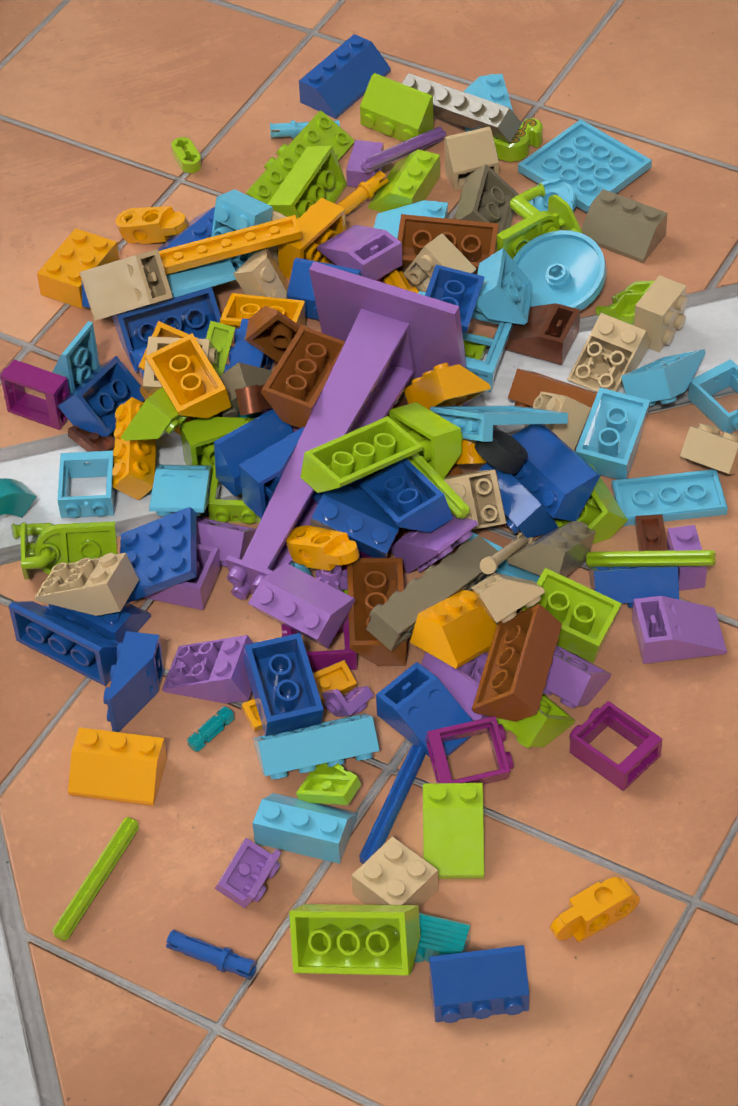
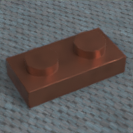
(91, 441)
(651, 533)

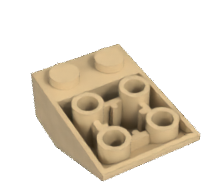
(126, 284)
(608, 354)
(90, 585)

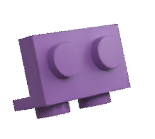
(247, 872)

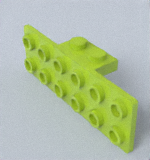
(318, 132)

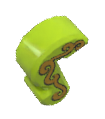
(528, 134)

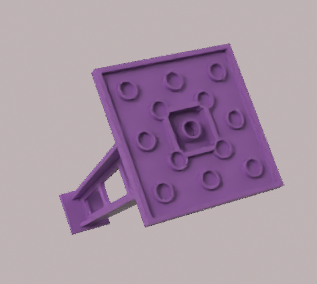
(387, 344)

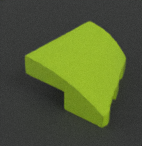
(624, 302)

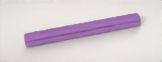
(403, 149)

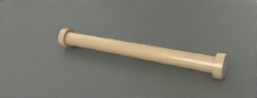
(489, 564)

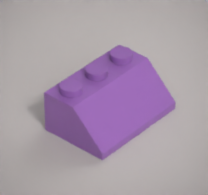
(227, 537)
(302, 603)
(574, 679)
(460, 682)

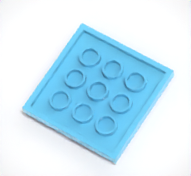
(587, 162)

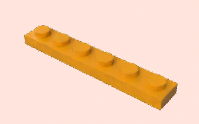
(230, 244)

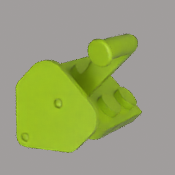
(535, 222)
(63, 543)

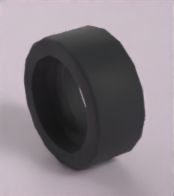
(503, 452)

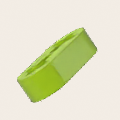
(189, 153)

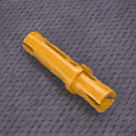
(364, 191)

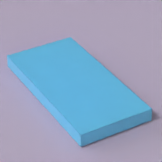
(673, 495)

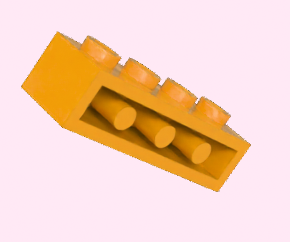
(133, 459)

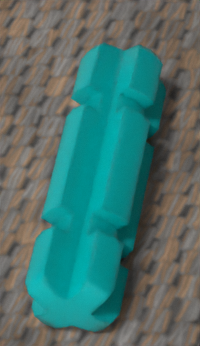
(210, 729)

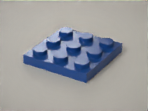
(162, 552)

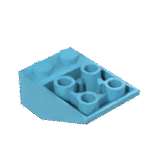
(238, 211)
(179, 488)

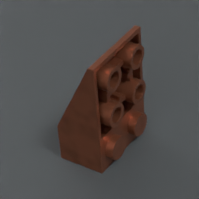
(547, 333)

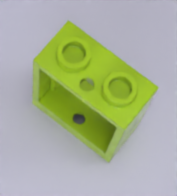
(225, 510)

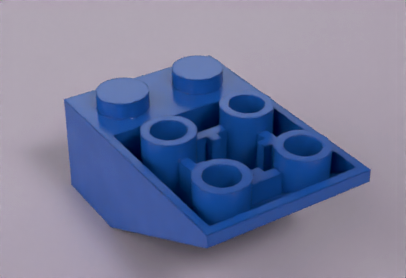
(263, 472)
(133, 678)
(420, 704)

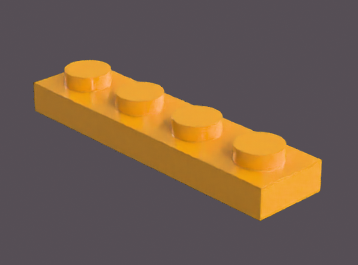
(333, 677)

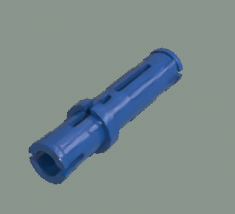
(223, 959)

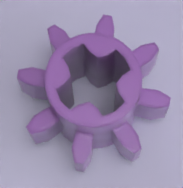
(336, 577)

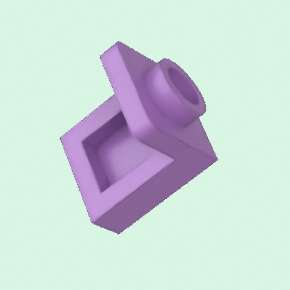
(348, 704)

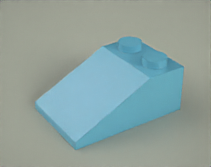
(390, 219)
(79, 358)
(663, 377)
(613, 433)

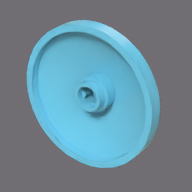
(563, 268)

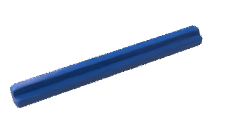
(393, 802)

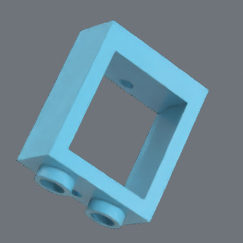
(707, 384)
(74, 466)

